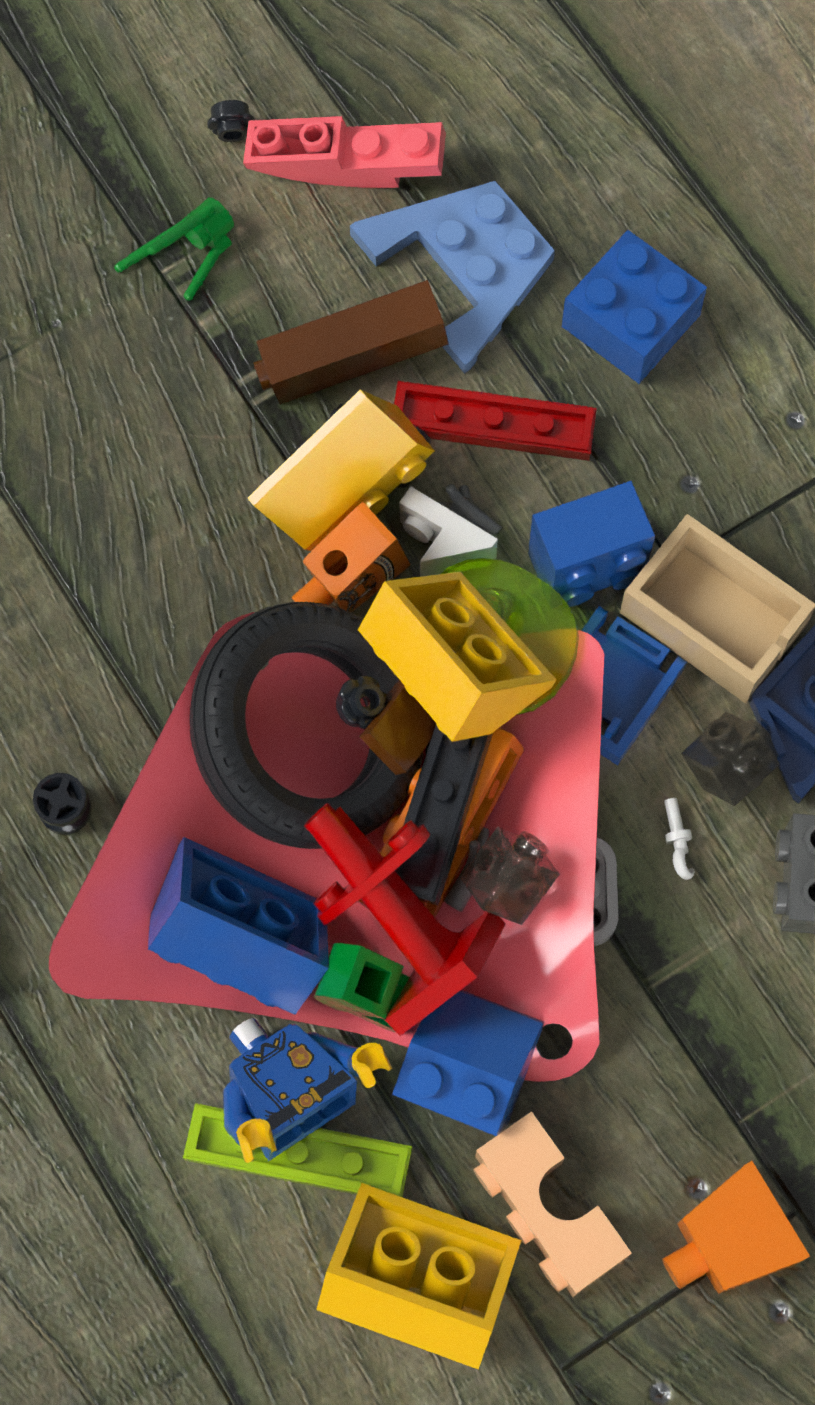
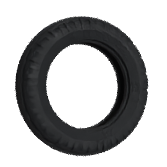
(221, 733)

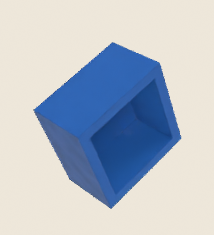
(633, 306)
(591, 543)

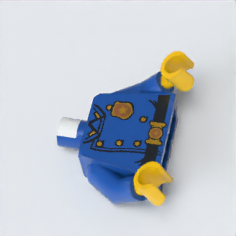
(291, 1085)

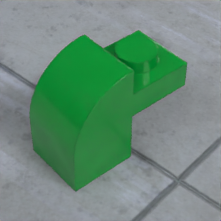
(361, 983)

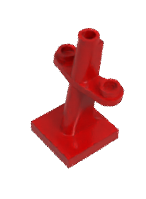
(440, 958)

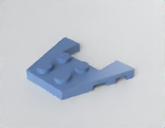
(481, 247)

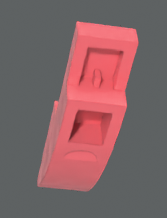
(338, 155)

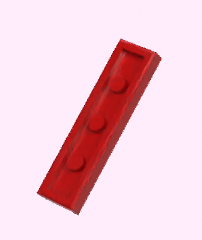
(498, 420)

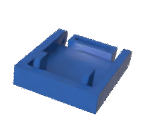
(630, 681)

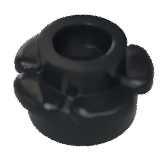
(230, 120)
(349, 704)

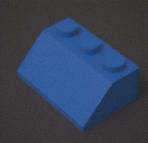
(239, 927)

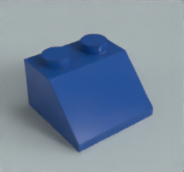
(469, 1061)

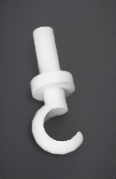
(678, 837)

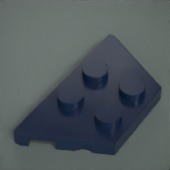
(787, 711)

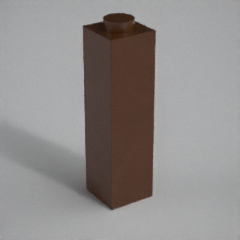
(351, 343)

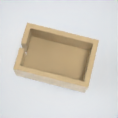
(716, 608)

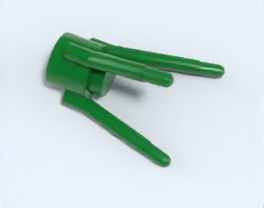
(203, 228)

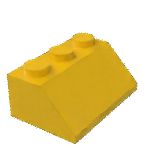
(346, 462)
(454, 653)
(418, 1275)

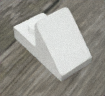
(451, 535)

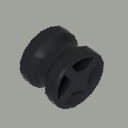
(56, 794)

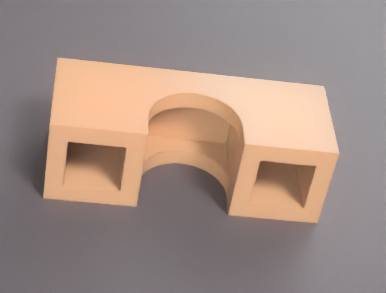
(574, 1249)

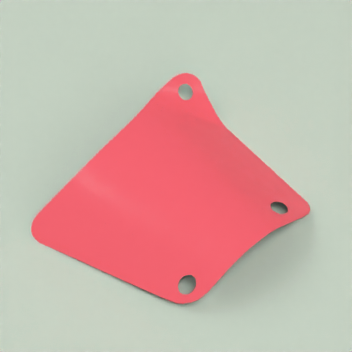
(308, 749)

